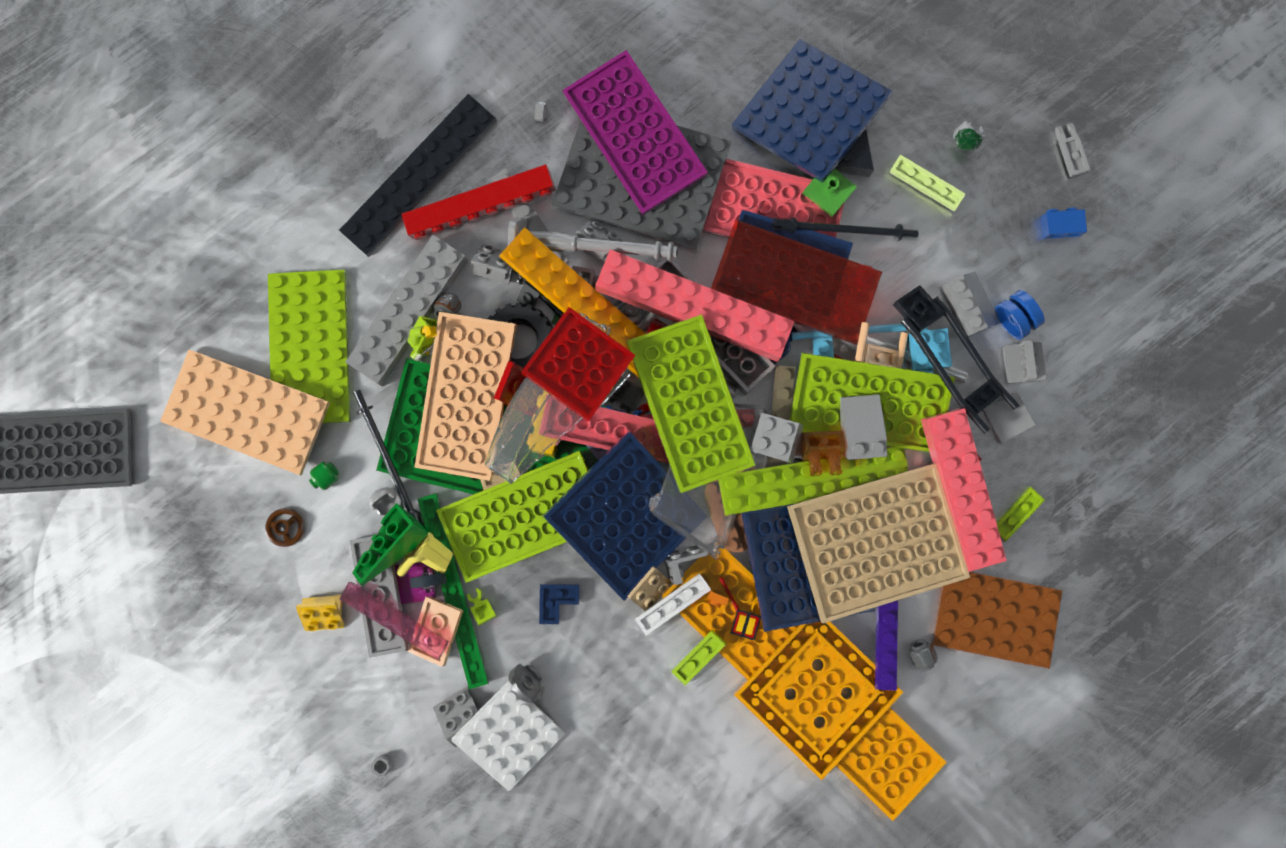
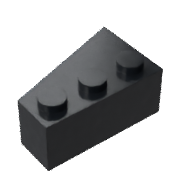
(858, 158)

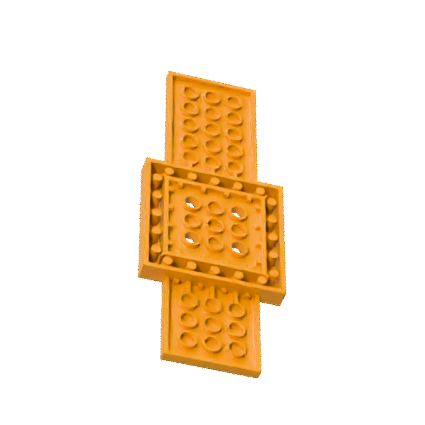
(859, 731)

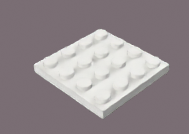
(508, 736)

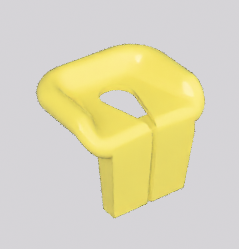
(429, 552)

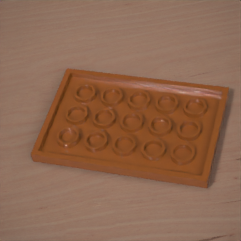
(998, 619)

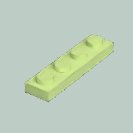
(927, 183)

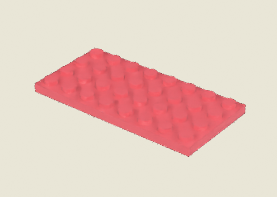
(763, 193)

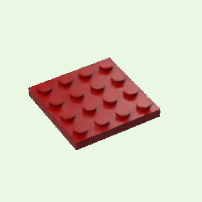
(578, 364)

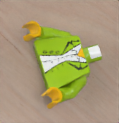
(422, 337)

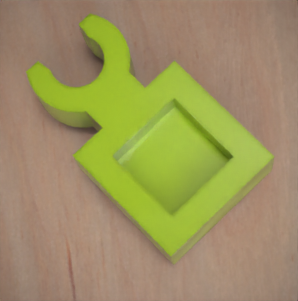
(481, 610)

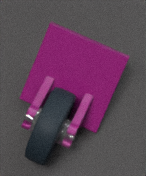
(418, 583)

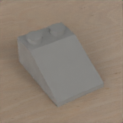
(863, 427)

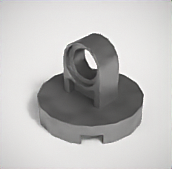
(526, 683)

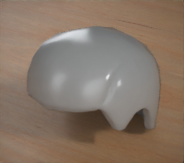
(384, 499)

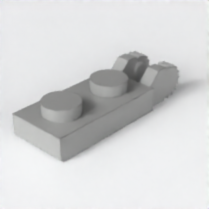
(1072, 151)

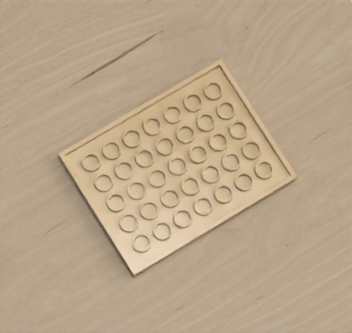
(878, 542)

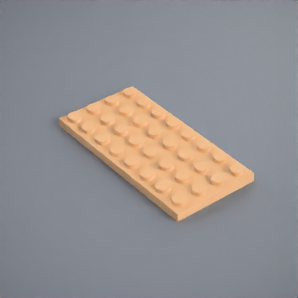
(460, 394)
(245, 412)

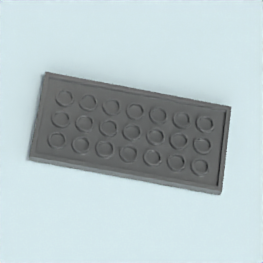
(65, 451)

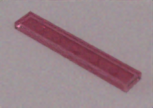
(394, 620)

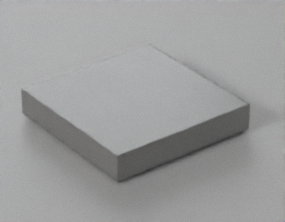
(1006, 421)

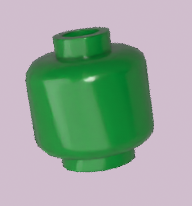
(324, 475)

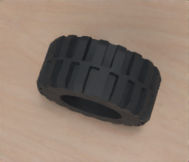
(528, 316)

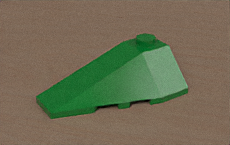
(395, 539)

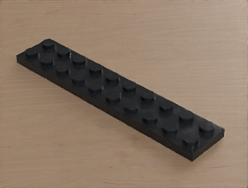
(418, 175)

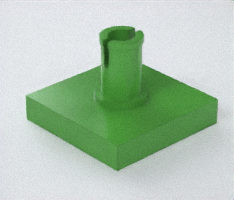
(831, 193)

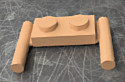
(879, 355)

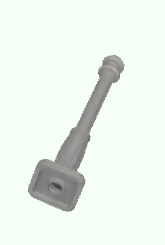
(565, 242)

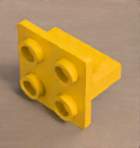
(321, 613)

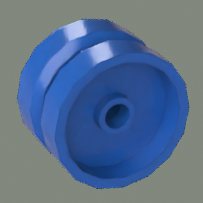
(1019, 314)

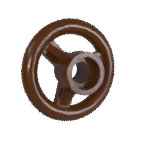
(277, 527)

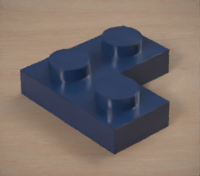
(552, 596)

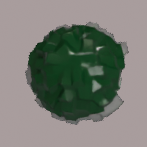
(967, 137)

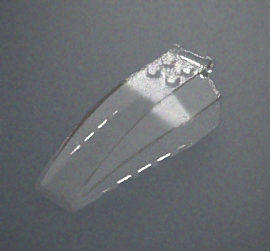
(532, 425)

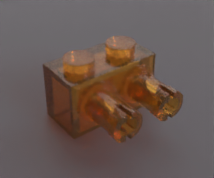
(823, 445)

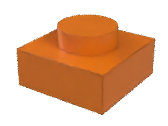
(716, 599)

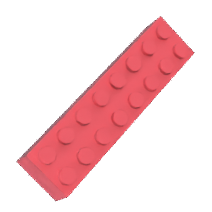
(965, 487)

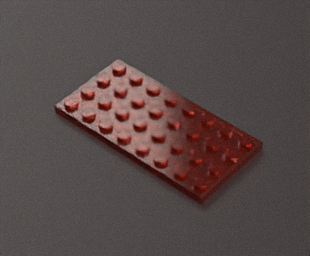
(797, 281)

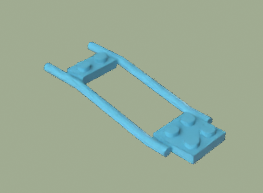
(936, 339)

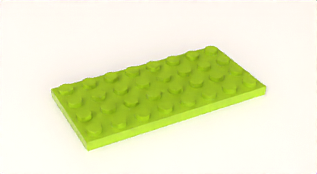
(311, 336)
(903, 393)
(690, 403)
(508, 519)

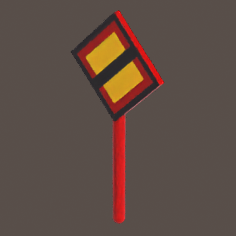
(744, 623)

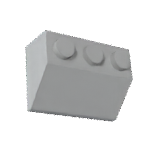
(969, 303)

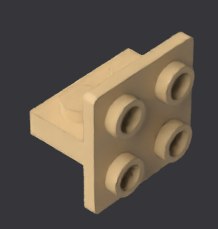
(649, 589)

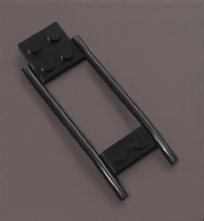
(922, 311)

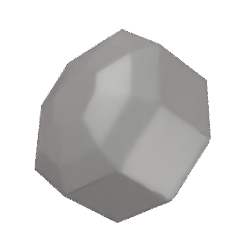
(540, 111)
(381, 766)

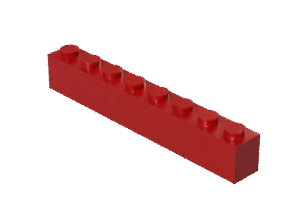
(479, 202)

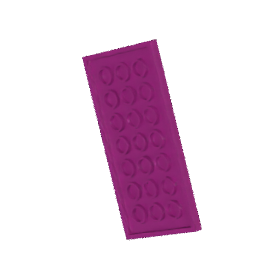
(634, 132)

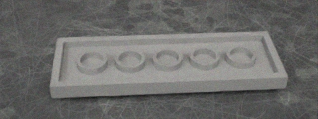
(385, 587)

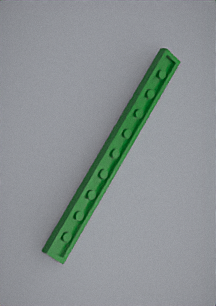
(455, 596)

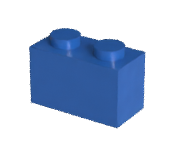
(1063, 223)

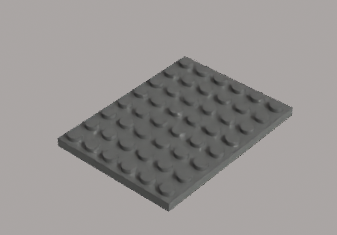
(594, 191)

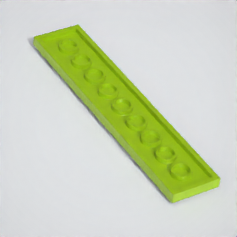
(793, 483)

